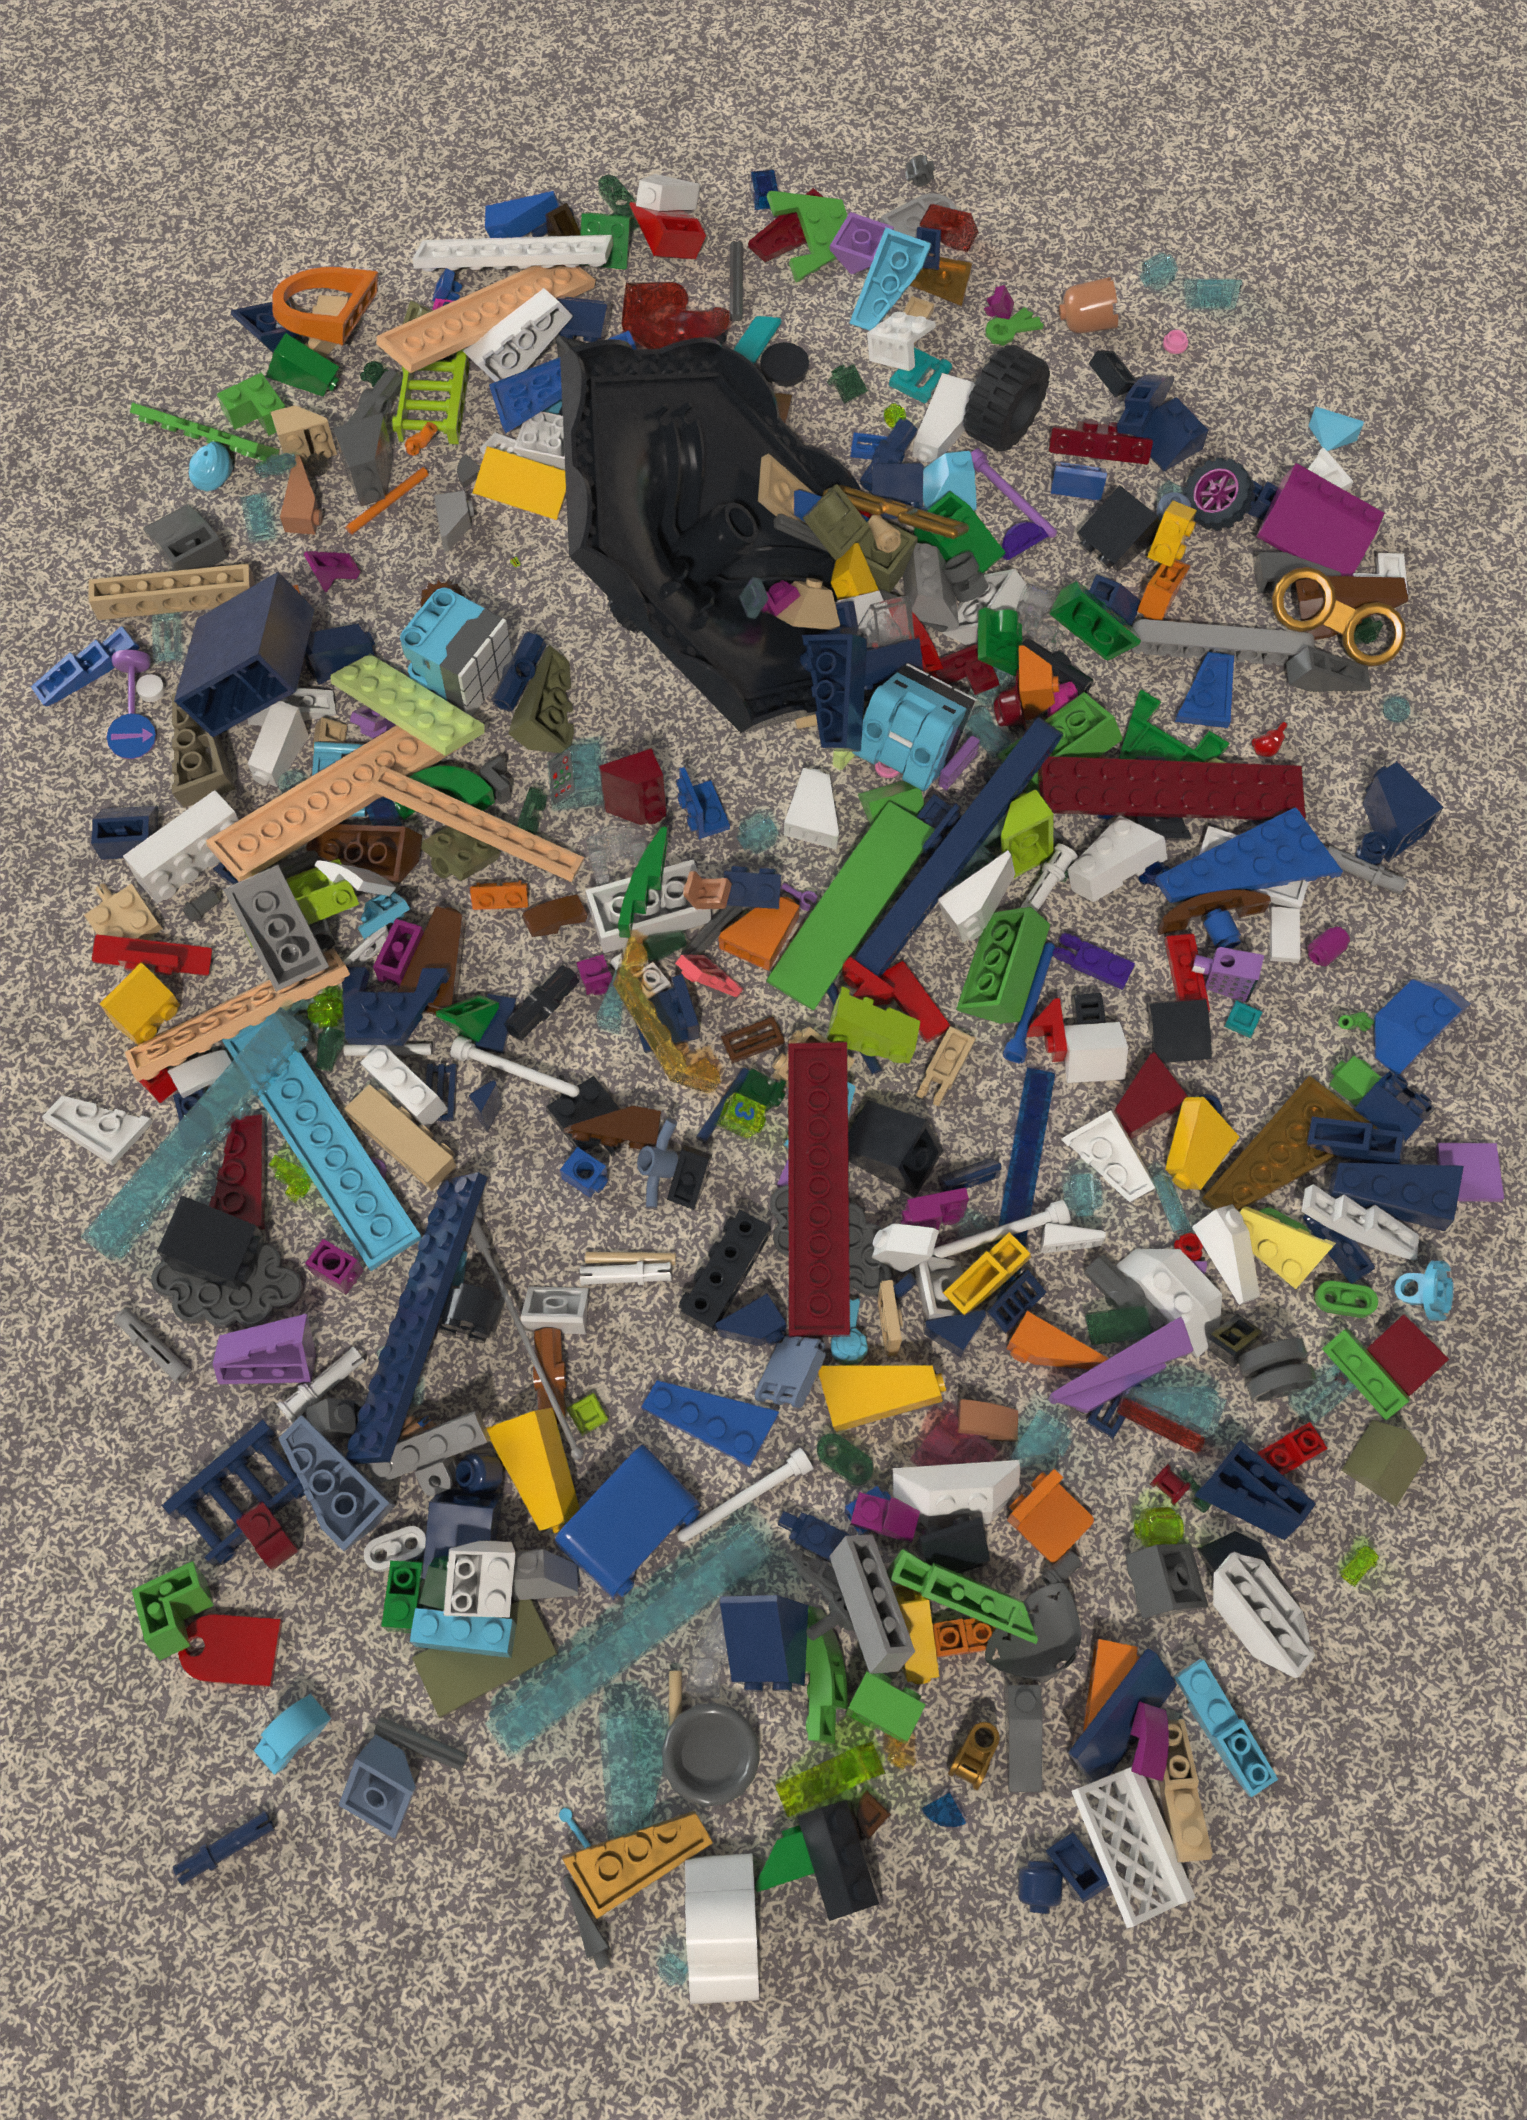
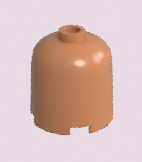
(1090, 306)

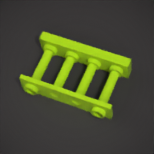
(453, 407)
(320, 896)

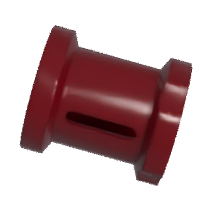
(1170, 1484)

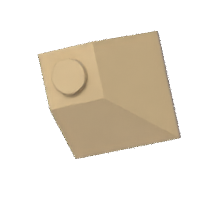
(813, 608)

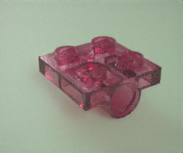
(949, 1447)

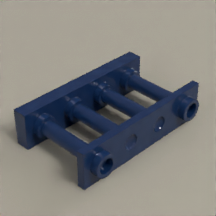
(210, 1483)

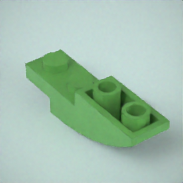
(827, 1682)

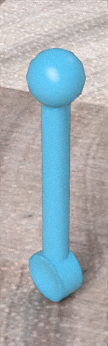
(566, 1816)

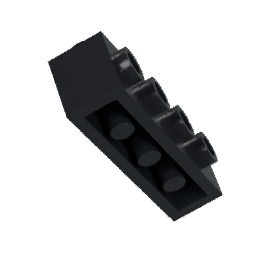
(725, 1271)

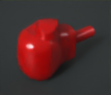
(1270, 743)

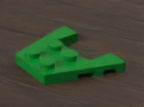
(1147, 740)

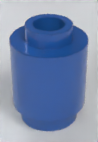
(1222, 929)

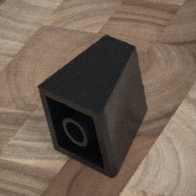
(1119, 530)
(893, 1146)
(210, 1244)

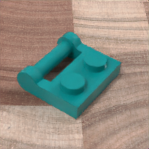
(907, 381)

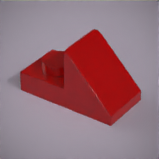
(868, 983)
(1051, 1026)

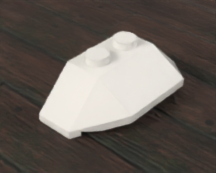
(1177, 1291)
(957, 1490)
(1262, 1614)

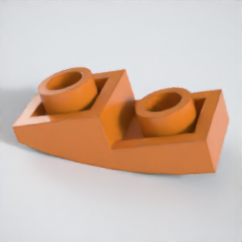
(961, 1636)

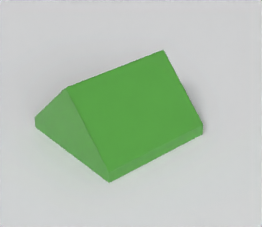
(899, 793)

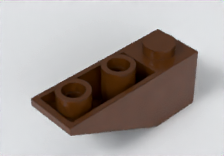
(629, 1126)

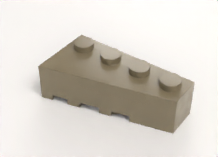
(198, 760)

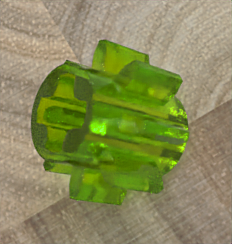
(325, 1010)

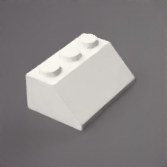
(1002, 593)

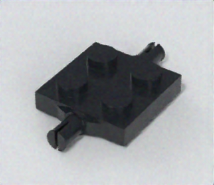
(588, 1104)

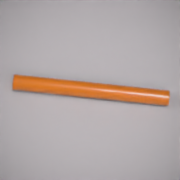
(390, 498)

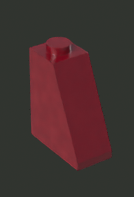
(1149, 1098)

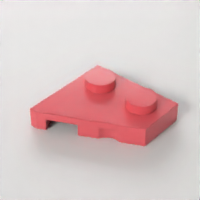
(704, 971)

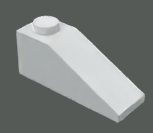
(311, 703)
(1230, 1249)

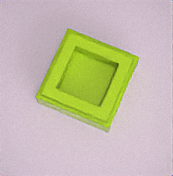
(587, 1414)

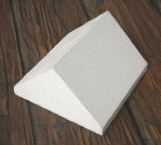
(1095, 1052)
(933, 1279)
(555, 1308)

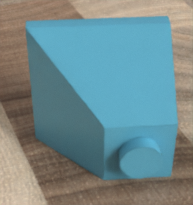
(950, 473)

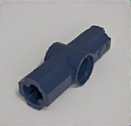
(891, 450)
(511, 683)

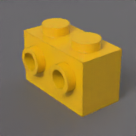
(1171, 534)

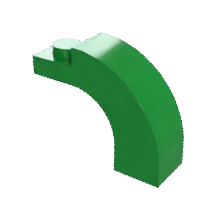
(455, 783)

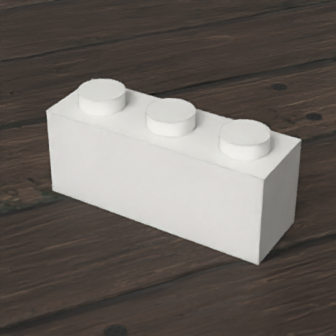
(404, 1085)

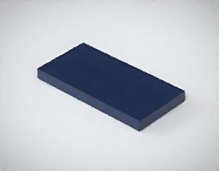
(1108, 1734)

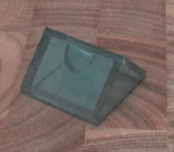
(1211, 293)

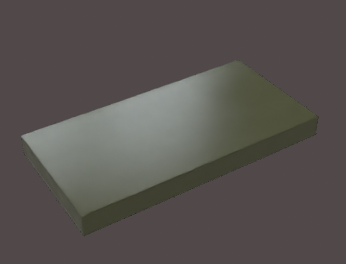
(463, 1677)

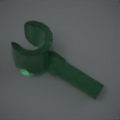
(1200, 1504)

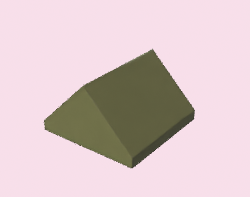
(1385, 1461)

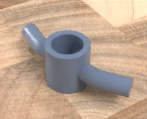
(658, 1162)

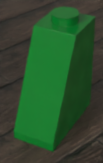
(302, 367)

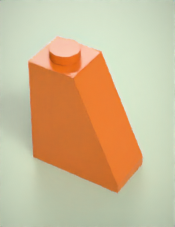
(761, 933)

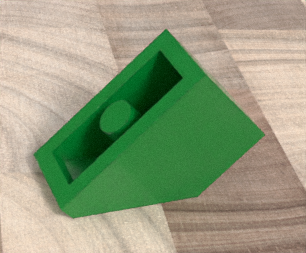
(786, 1862)

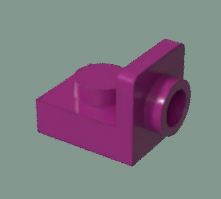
(780, 597)
(594, 975)

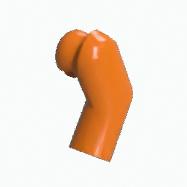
(421, 439)

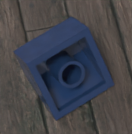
(1174, 434)

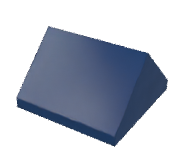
(1078, 480)

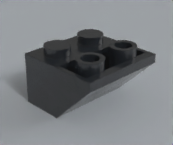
(955, 1547)

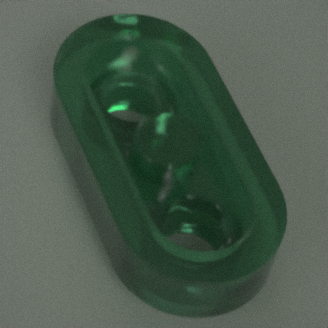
(534, 802)
(847, 1457)

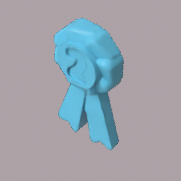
(853, 1348)

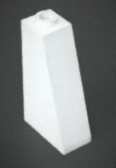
(943, 418)

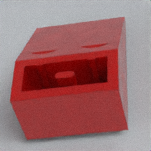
(670, 232)

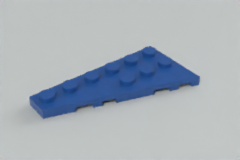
(532, 390)
(1258, 859)

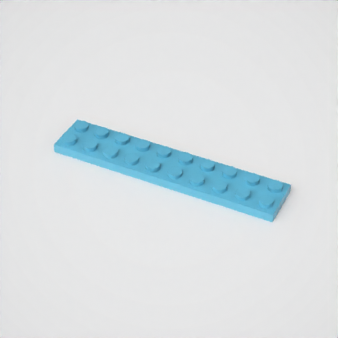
(334, 1159)

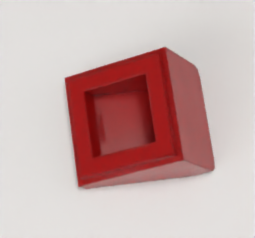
(160, 1086)

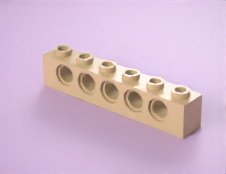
(167, 591)

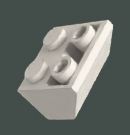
(480, 1579)

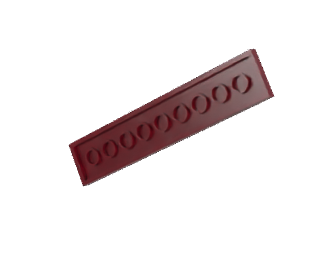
(1170, 788)
(818, 1190)

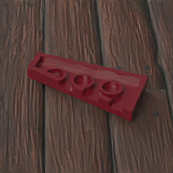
(780, 235)
(242, 1174)

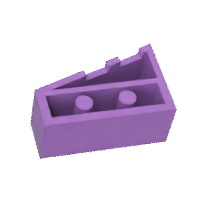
(267, 1353)

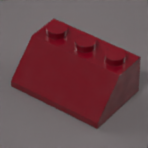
(634, 788)

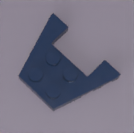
(386, 1016)

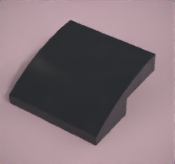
(1180, 1030)

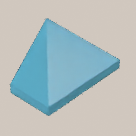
(1334, 428)

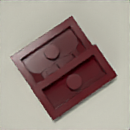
(1407, 1354)

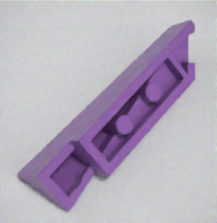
(1126, 1368)

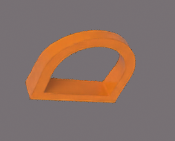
(325, 327)

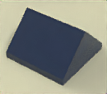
(262, 324)

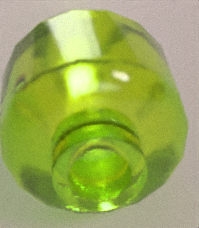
(1158, 1526)

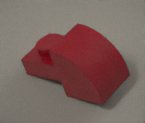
(267, 1536)

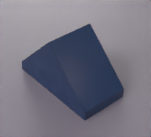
(955, 1331)

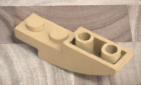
(1181, 1799)

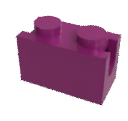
(397, 951)

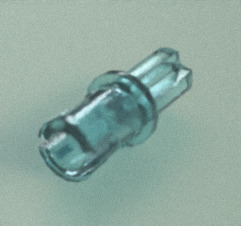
(275, 465)

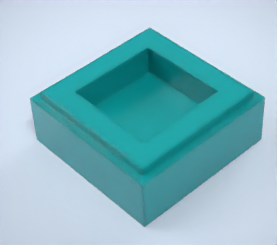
(1243, 1019)

